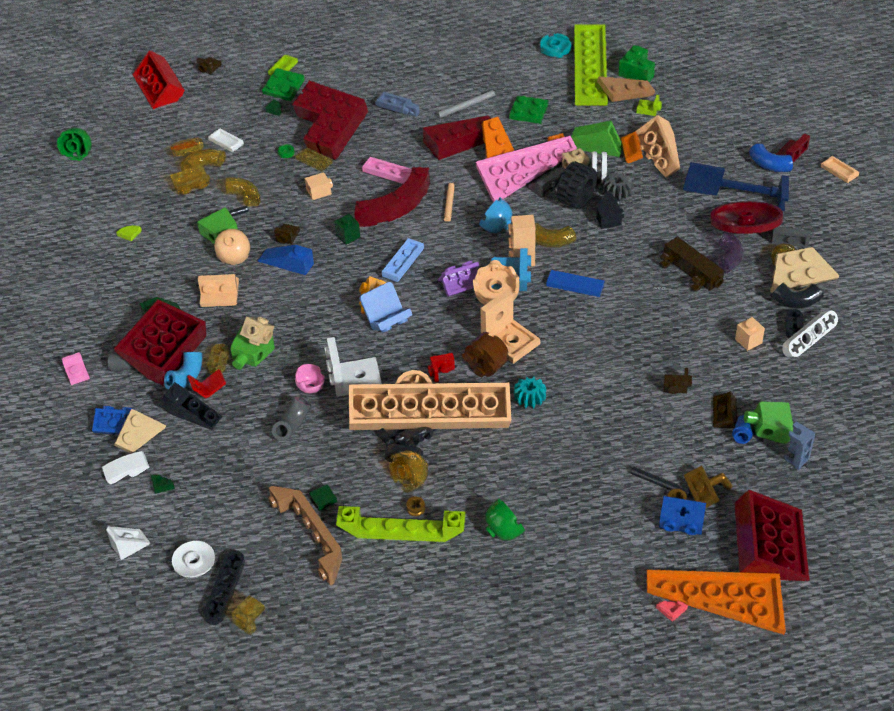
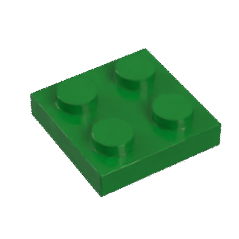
(283, 84)
(529, 109)

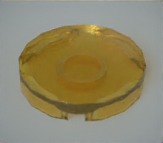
(187, 145)

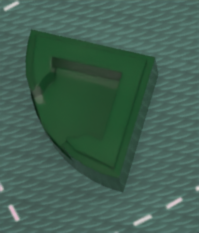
(274, 107)
(161, 484)

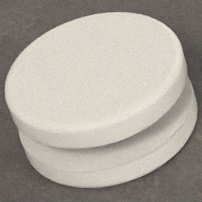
(600, 165)

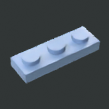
(402, 260)

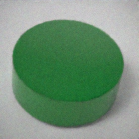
(286, 151)

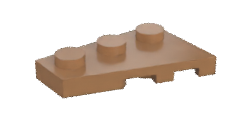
(624, 89)

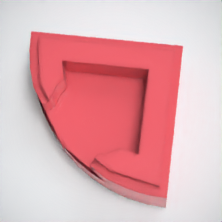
(672, 609)

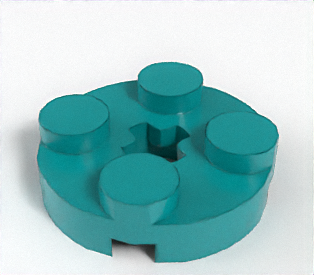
(556, 45)

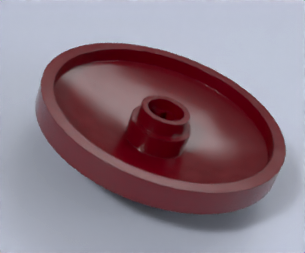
(746, 217)

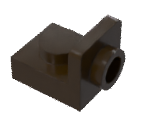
(208, 65)
(286, 233)

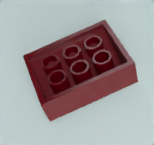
(160, 340)
(770, 537)

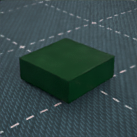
(323, 497)

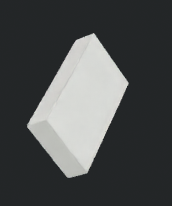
(226, 140)

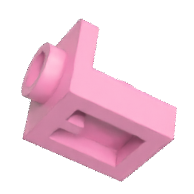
(75, 368)

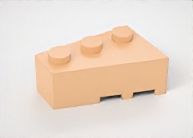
(522, 236)

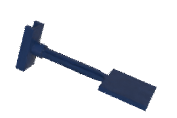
(708, 180)

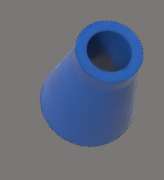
(742, 431)

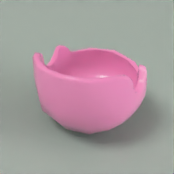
(309, 374)

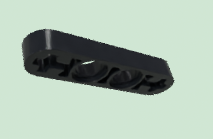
(224, 587)

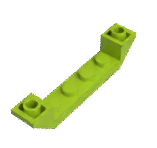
(400, 529)

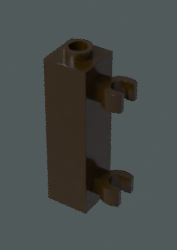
(693, 263)

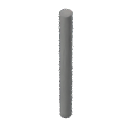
(467, 103)

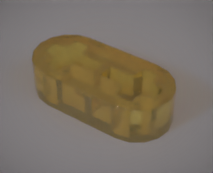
(214, 358)

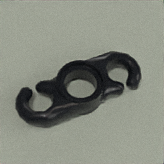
(415, 433)

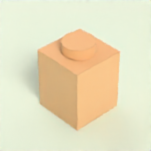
(318, 186)
(749, 333)

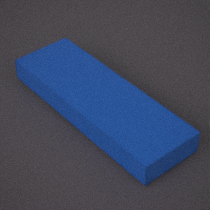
(575, 283)

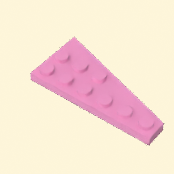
(515, 169)

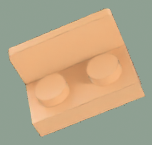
(218, 290)

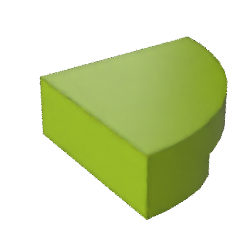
(129, 232)

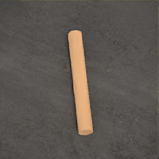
(449, 202)

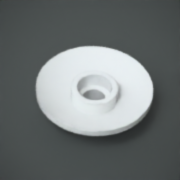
(191, 552)

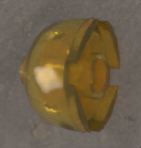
(410, 466)

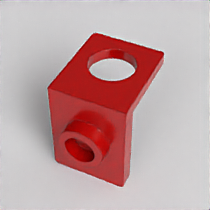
(209, 385)

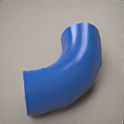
(770, 161)

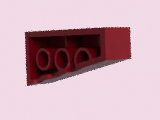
(454, 137)

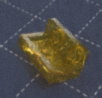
(190, 179)

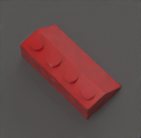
(158, 80)

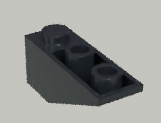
(188, 407)

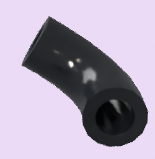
(797, 298)

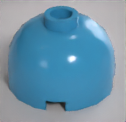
(497, 216)

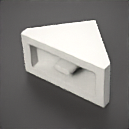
(126, 540)

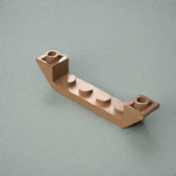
(287, 498)

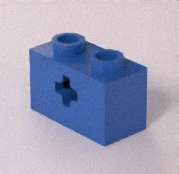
(682, 515)

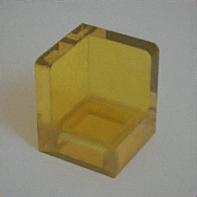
(246, 613)

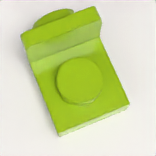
(649, 107)

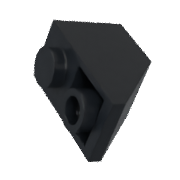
(608, 212)

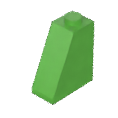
(598, 138)

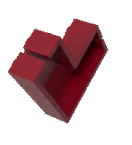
(334, 117)

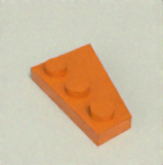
(495, 138)

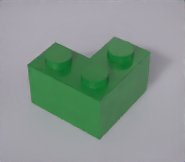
(636, 65)

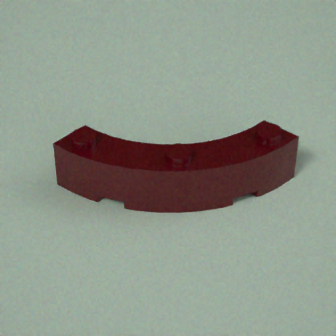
(397, 202)

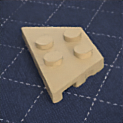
(801, 268)

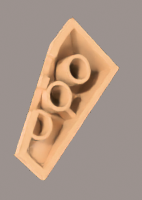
(659, 143)

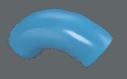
(191, 366)

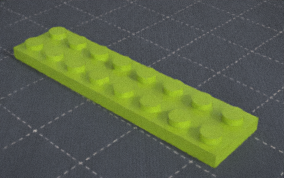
(590, 64)

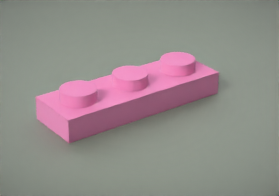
(386, 170)

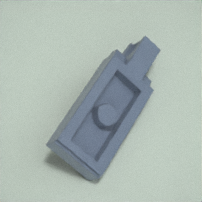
(397, 104)

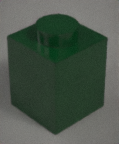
(347, 229)

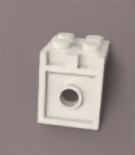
(344, 373)

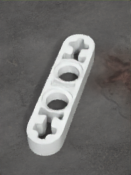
(808, 330)

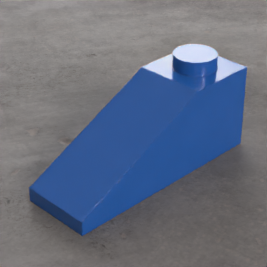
(291, 258)

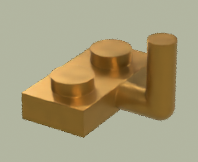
(702, 486)

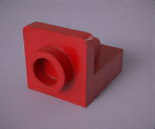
(441, 363)

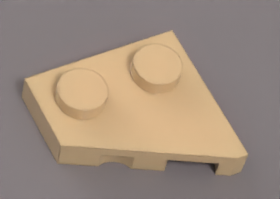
(137, 431)

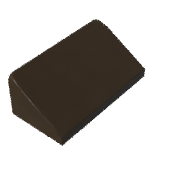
(725, 410)

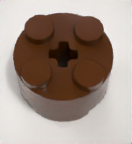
(486, 354)

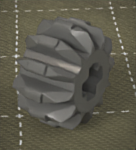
(619, 185)

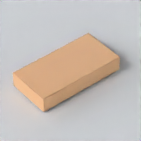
(839, 169)

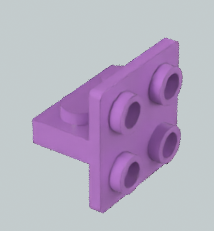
(459, 279)

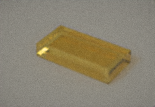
(314, 159)

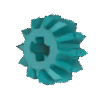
(529, 392)

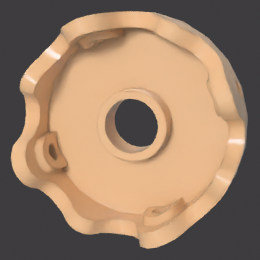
(495, 274)

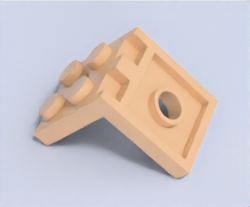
(498, 321)

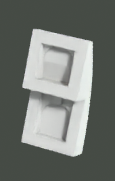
(127, 465)

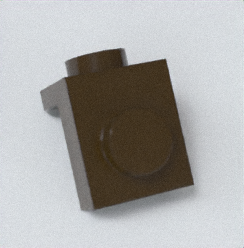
(677, 383)

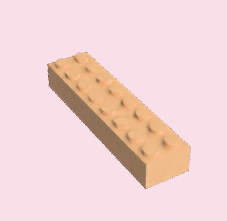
(429, 406)

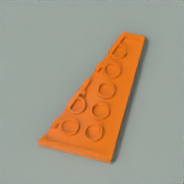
(735, 595)

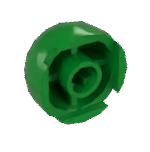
(73, 141)
(502, 522)

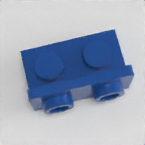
(109, 420)

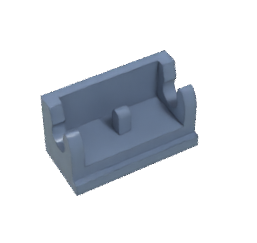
(800, 445)

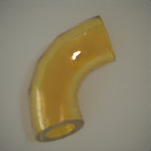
(204, 157)
(245, 188)
(554, 238)

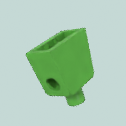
(216, 223)
(247, 353)
(771, 421)

